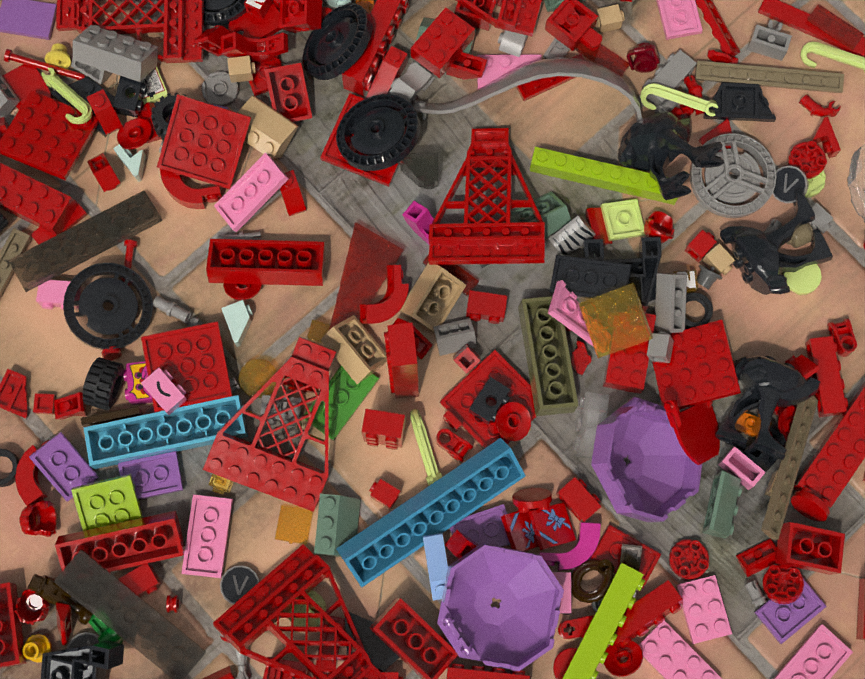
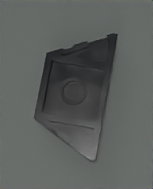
(85, 88)
(741, 103)
(378, 652)

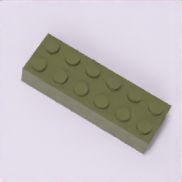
(547, 358)

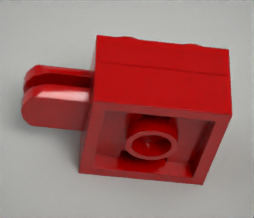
(300, 15)
(574, 24)

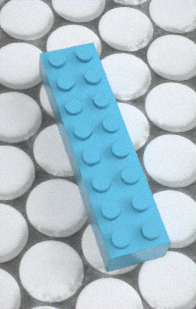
(162, 433)

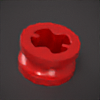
(172, 603)

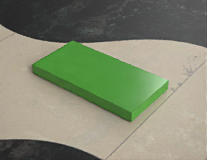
(344, 400)

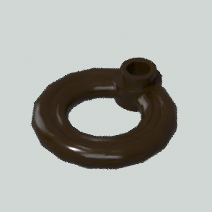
(581, 570)

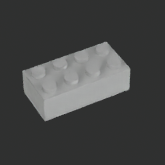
(115, 53)

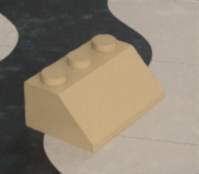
(267, 129)
(432, 296)
(355, 349)

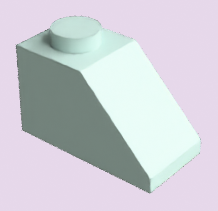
(238, 320)

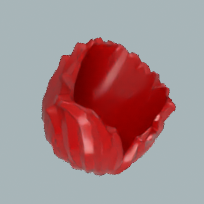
(31, 607)

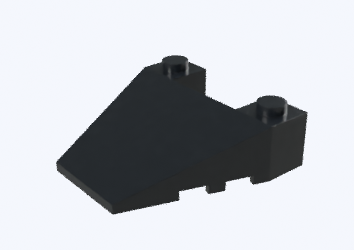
(643, 268)
(82, 661)

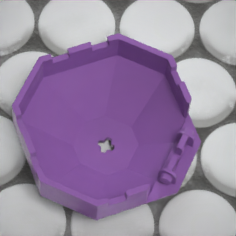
(658, 470)
(527, 611)

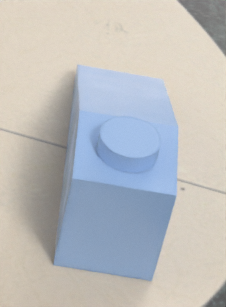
(436, 563)

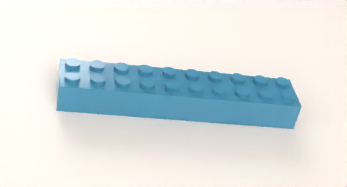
(431, 512)

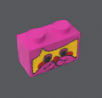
(134, 375)

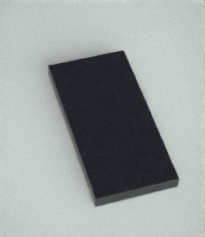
(589, 276)

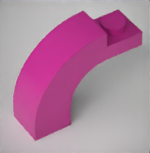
(418, 219)
(587, 542)

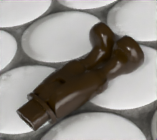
(51, 592)

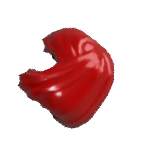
(39, 519)

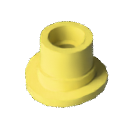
(58, 56)

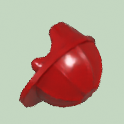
(659, 225)

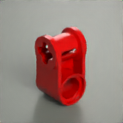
(843, 333)
(454, 445)
(578, 625)

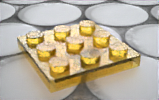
(615, 320)

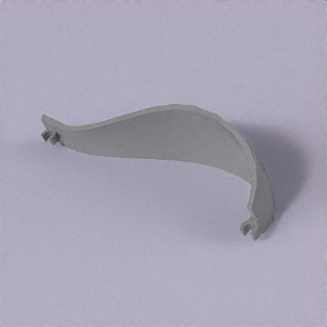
(536, 70)

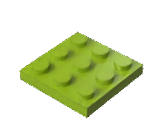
(106, 502)

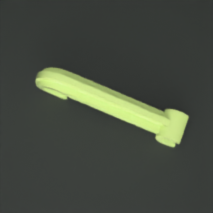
(831, 53)
(71, 96)
(676, 96)
(424, 447)

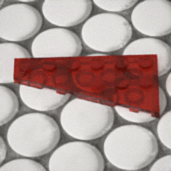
(363, 272)

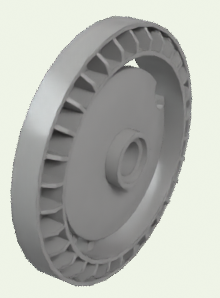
(739, 189)

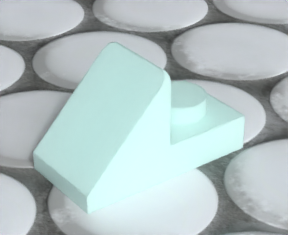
(134, 163)

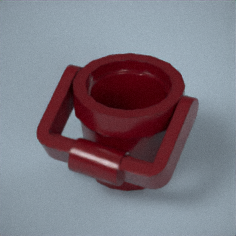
(645, 58)

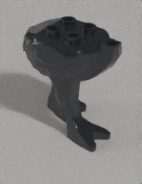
(657, 142)
(758, 253)
(767, 387)

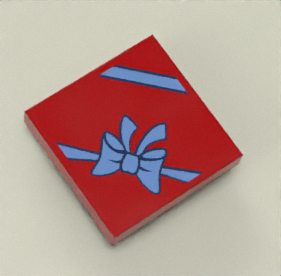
(552, 526)
(519, 530)

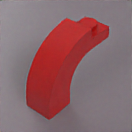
(258, 49)
(188, 196)
(390, 303)
(27, 479)

